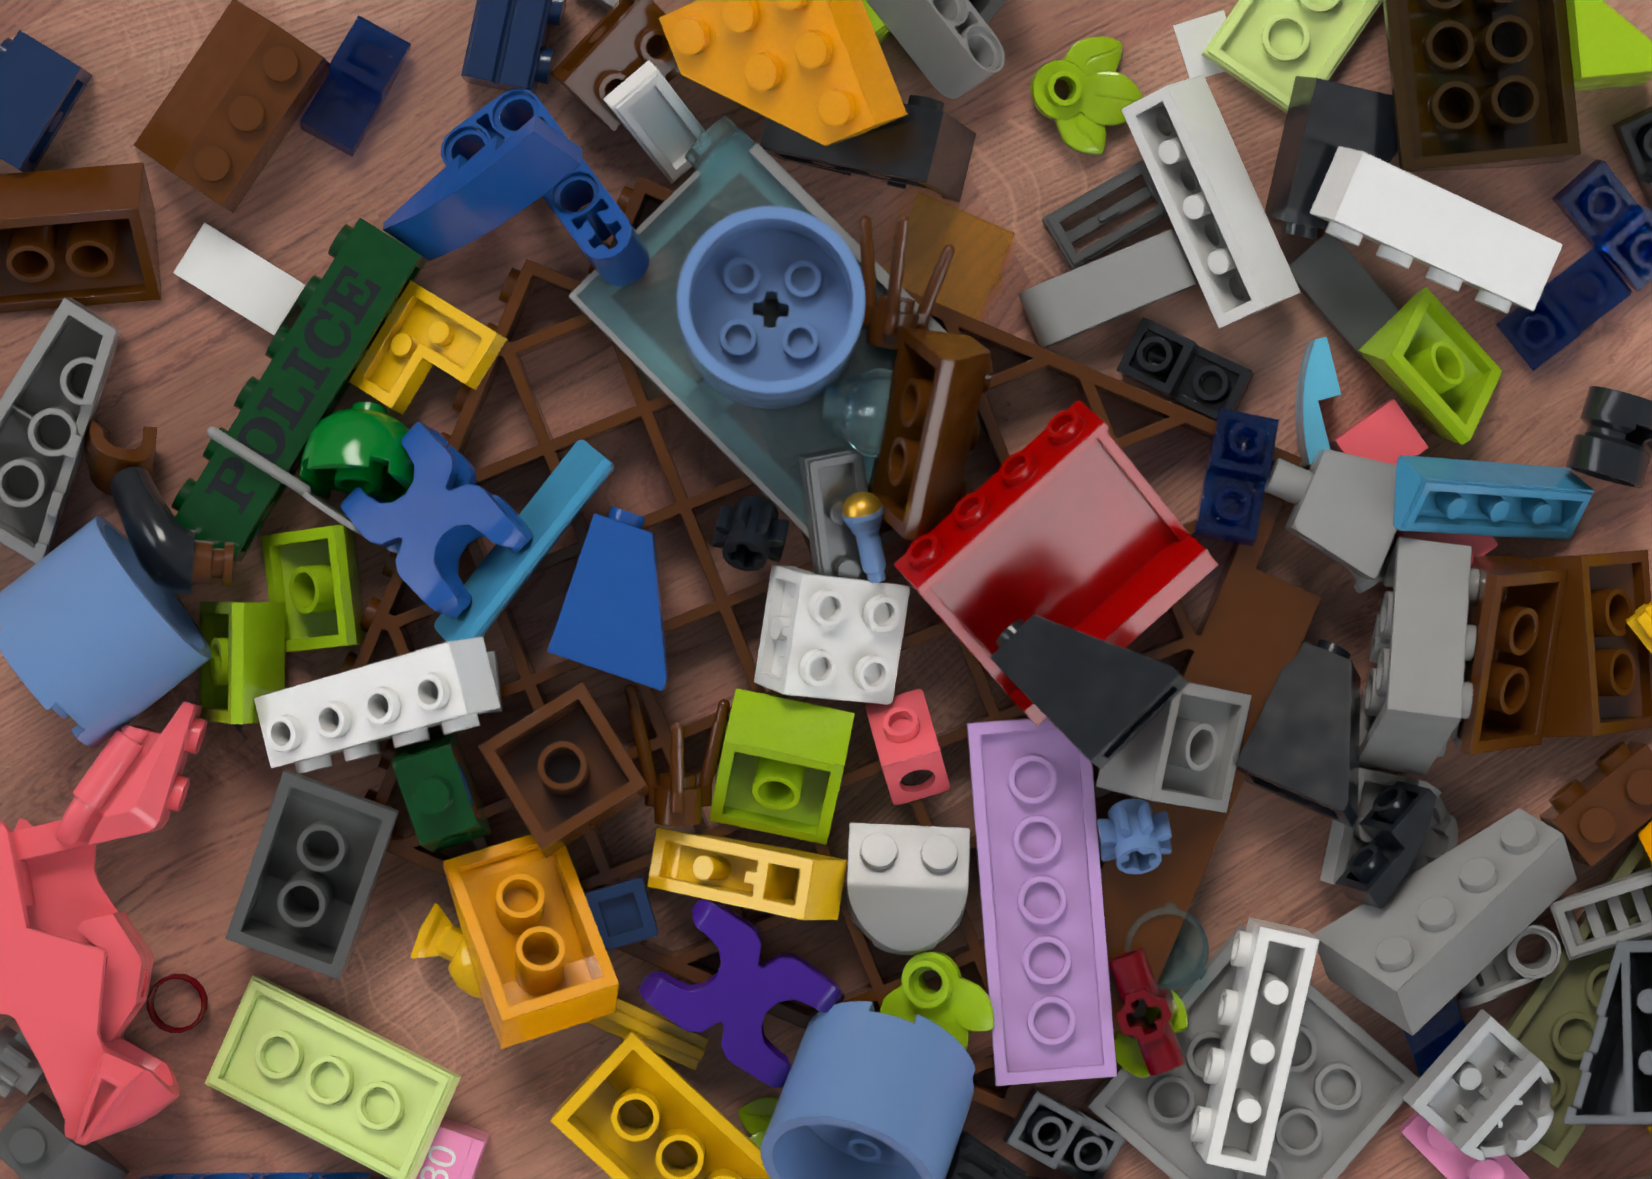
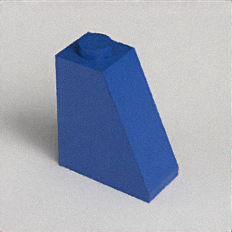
(615, 603)

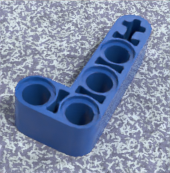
(587, 227)

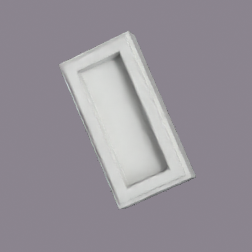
(656, 119)
(240, 279)

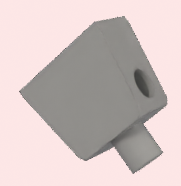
(1340, 507)

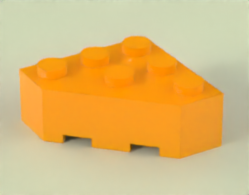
(790, 61)

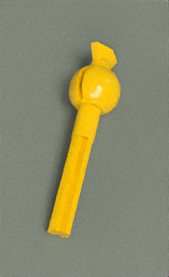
(443, 939)

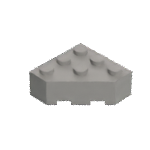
(1420, 657)

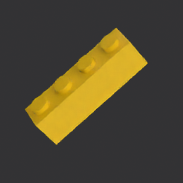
(651, 1123)

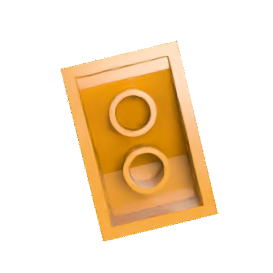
(531, 940)

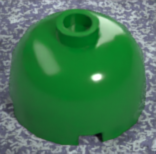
(358, 450)

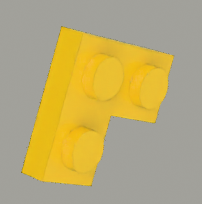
(416, 336)

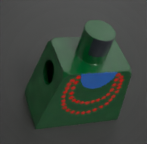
(440, 792)

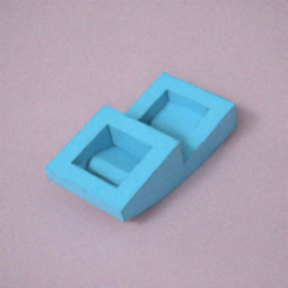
(1315, 383)

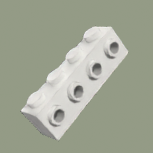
(1210, 200)
(1435, 229)
(378, 703)
(1255, 1046)

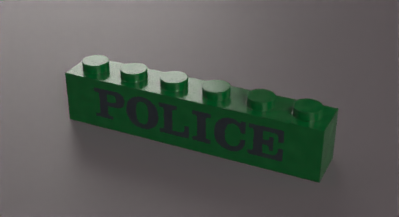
(299, 385)

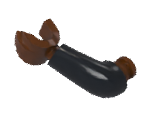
(157, 537)

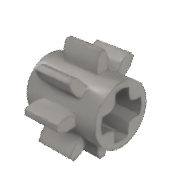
(17, 1064)

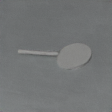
(280, 475)

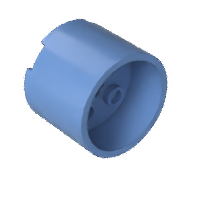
(761, 258)
(97, 633)
(870, 1099)

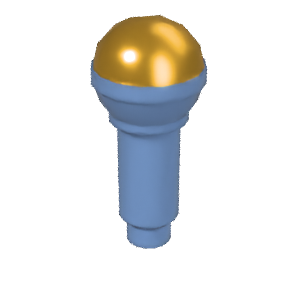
(863, 516)

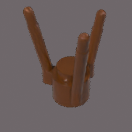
(894, 311)
(677, 797)

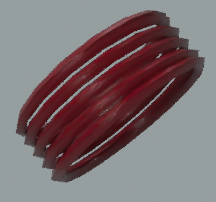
(158, 1022)

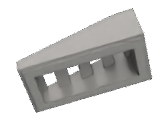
(1569, 929)

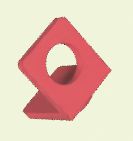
(907, 744)

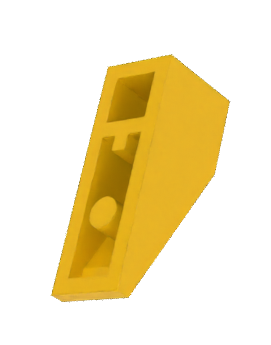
(748, 874)

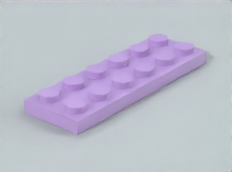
(1041, 903)

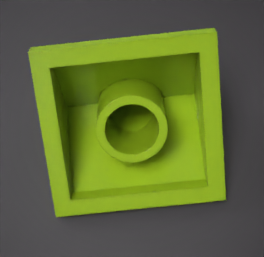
(1606, 48)
(1434, 367)
(320, 586)
(245, 659)

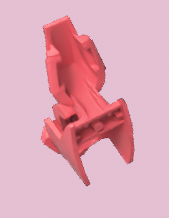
(68, 956)

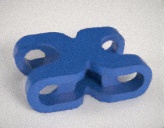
(436, 520)

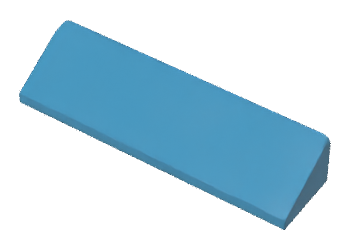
(1488, 498)
(548, 517)

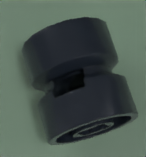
(1614, 437)

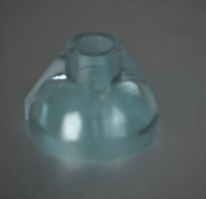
(859, 409)
(1188, 952)

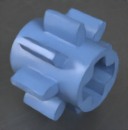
(1134, 836)

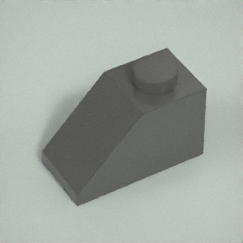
(37, 1147)

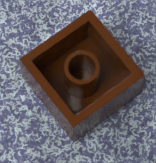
(564, 769)

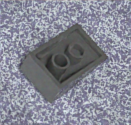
(313, 875)

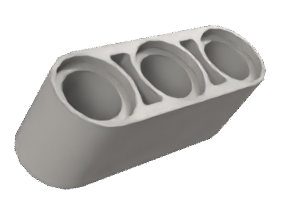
(944, 41)
(1108, 288)

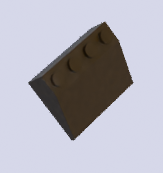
(1481, 83)

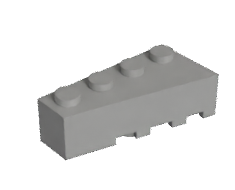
(47, 422)
(1447, 920)

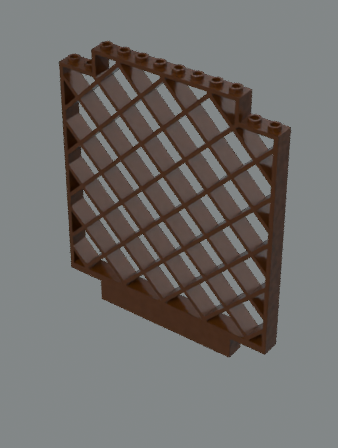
(1239, 646)

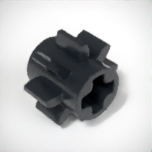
(750, 533)

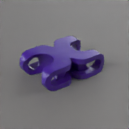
(741, 992)

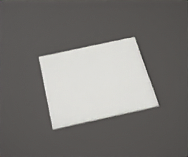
(1194, 38)

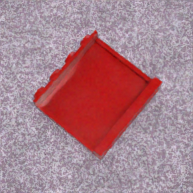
(1059, 537)

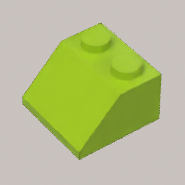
(781, 766)

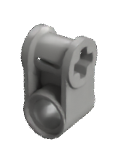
(1508, 973)

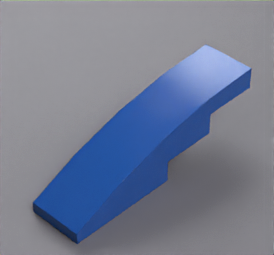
(485, 190)

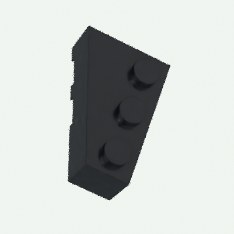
(915, 150)
(1618, 1066)

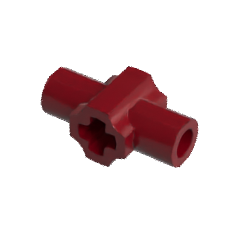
(1157, 1040)

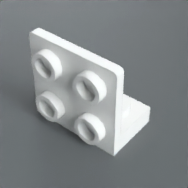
(831, 636)

